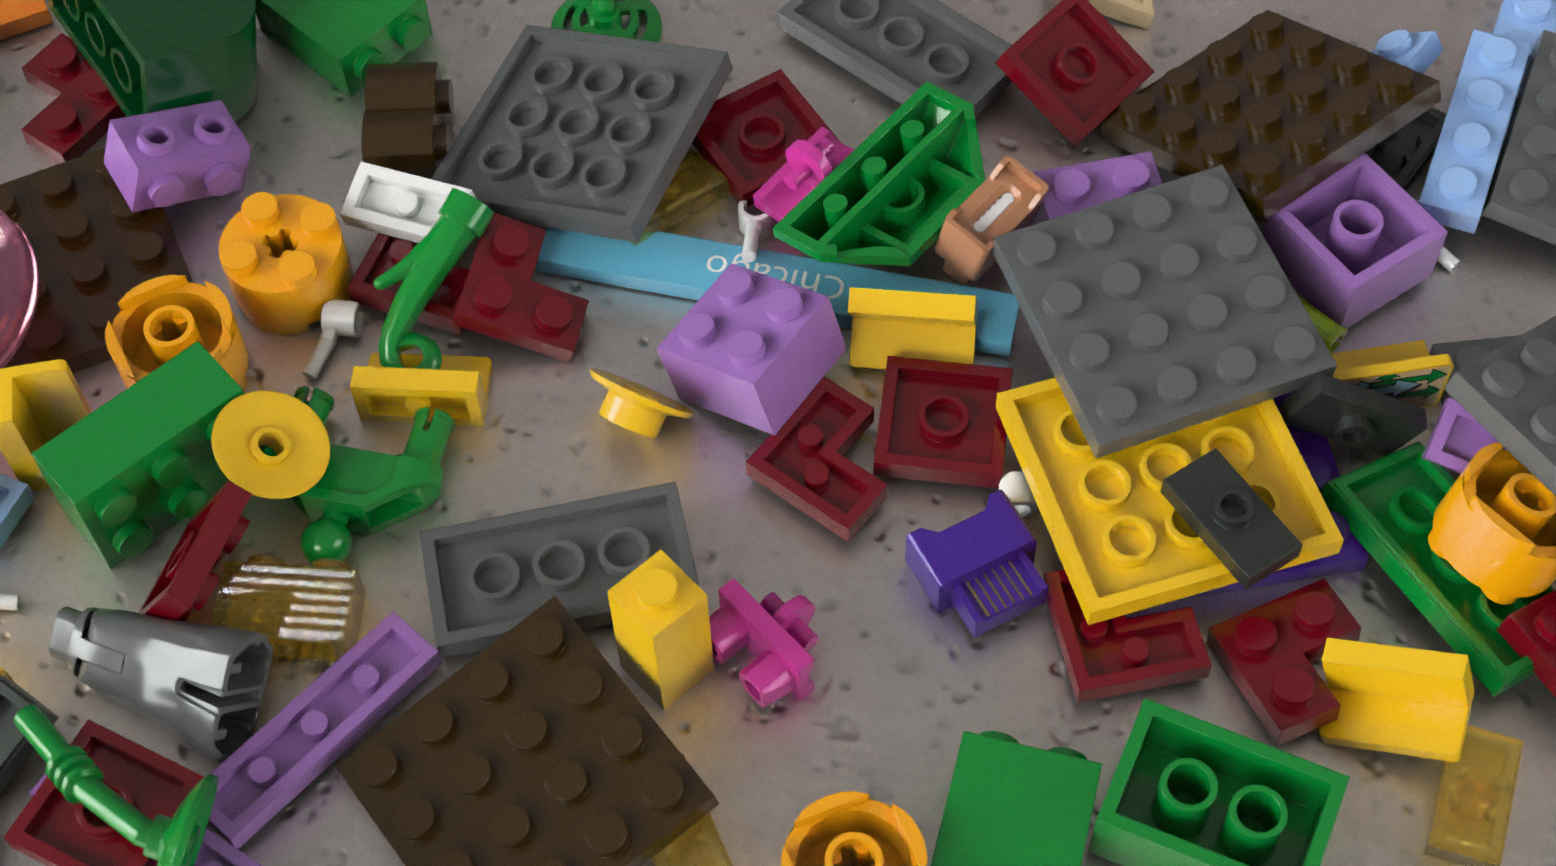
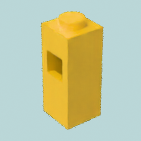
(662, 629)

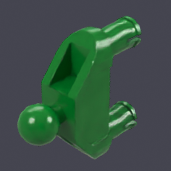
(369, 488)

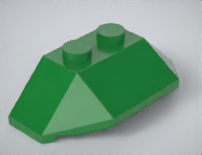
(894, 188)

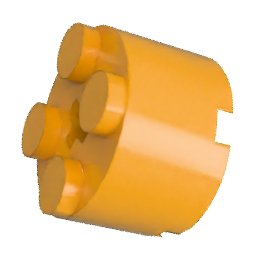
(285, 261)
(168, 317)
(1498, 527)
(854, 832)

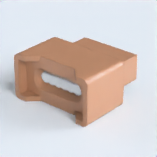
(997, 207)

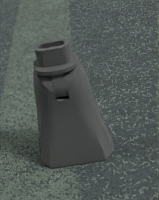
(180, 674)

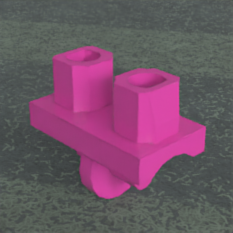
(805, 168)
(773, 633)

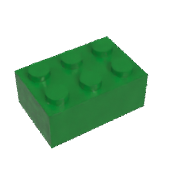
(142, 456)
(1213, 799)

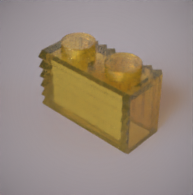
(301, 609)

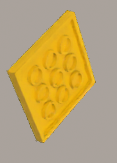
(1114, 525)

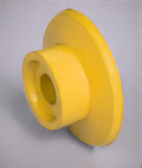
(636, 405)
(274, 422)

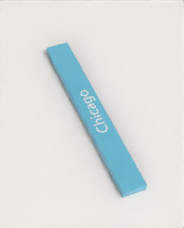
(690, 266)

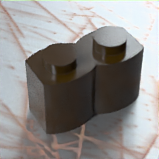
(406, 117)

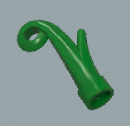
(422, 274)

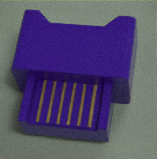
(980, 566)

